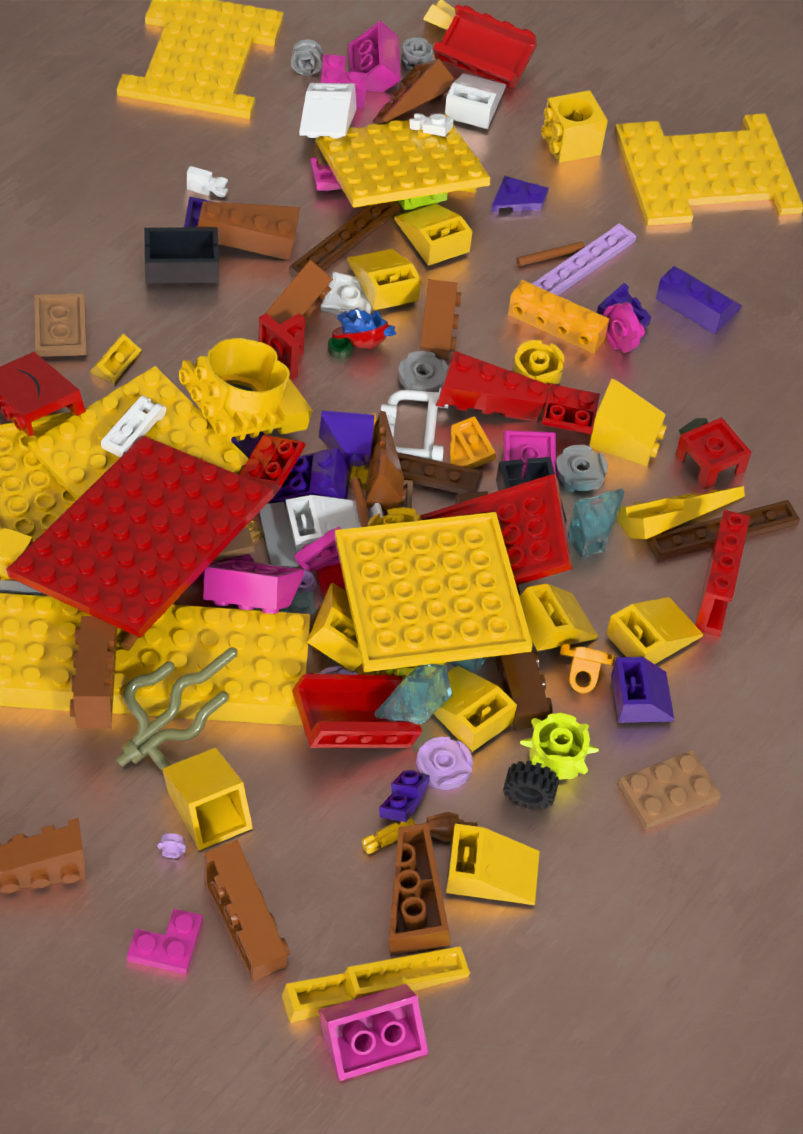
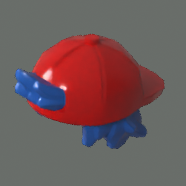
(363, 328)

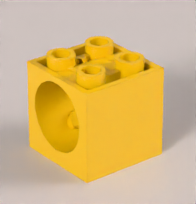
(574, 126)

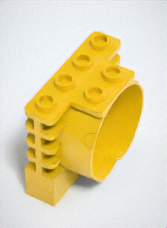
(238, 411)

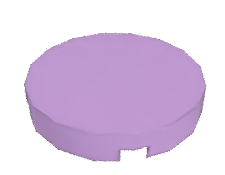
(445, 762)

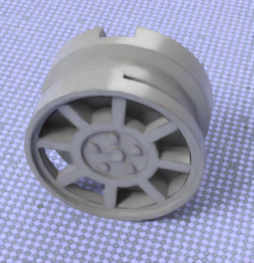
(416, 52)
(306, 58)

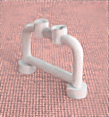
(429, 450)

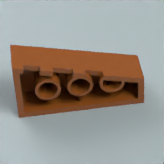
(253, 227)
(94, 674)
(42, 858)
(417, 903)
(244, 911)

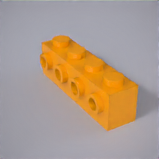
(558, 316)

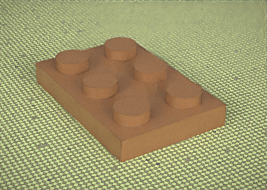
(60, 324)
(669, 789)

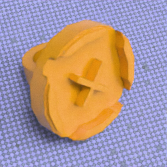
(585, 660)

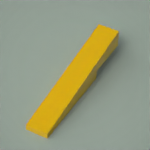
(418, 971)

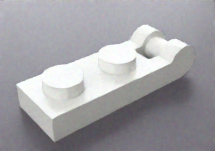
(133, 426)

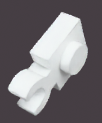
(435, 124)
(203, 182)

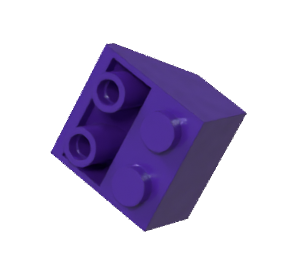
(641, 691)

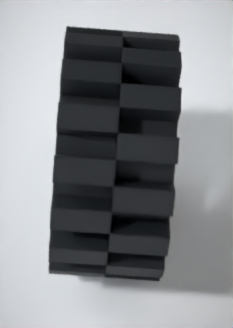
(531, 785)

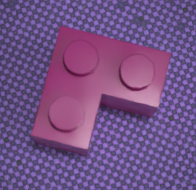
(334, 72)

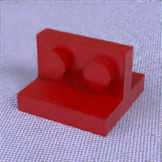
(285, 339)

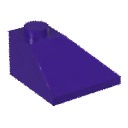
(349, 433)

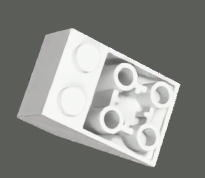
(473, 100)
(328, 109)
(315, 515)

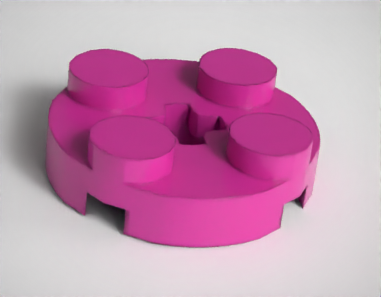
(623, 327)

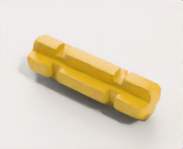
(384, 836)

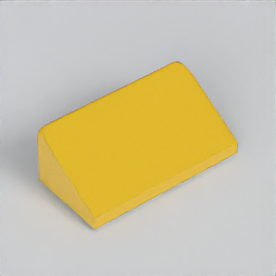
(116, 359)

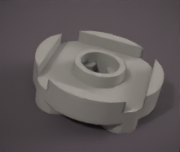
(416, 361)
(577, 479)

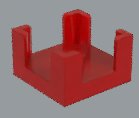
(714, 450)

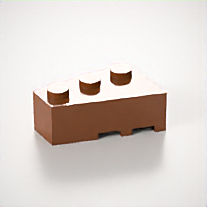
(301, 294)
(440, 318)

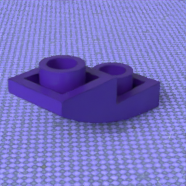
(405, 797)

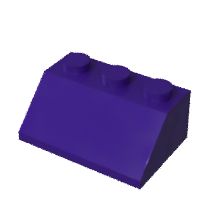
(696, 300)

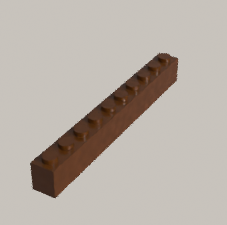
(520, 673)

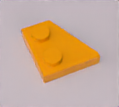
(470, 445)

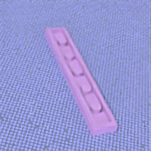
(586, 260)

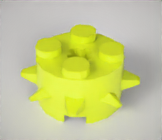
(560, 745)

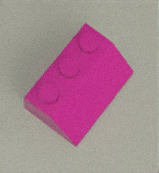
(378, 56)
(251, 585)
(373, 1031)

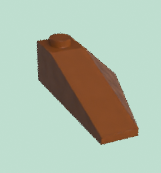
(417, 87)
(384, 471)

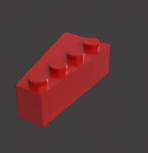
(491, 389)

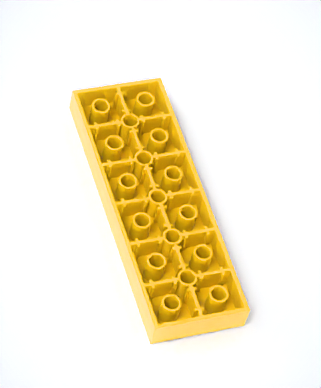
(271, 658)

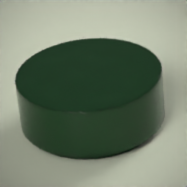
(339, 347)

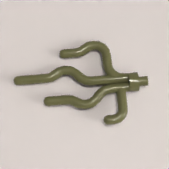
(148, 738)

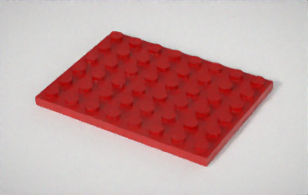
(140, 535)

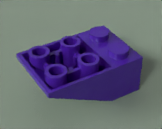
(317, 474)

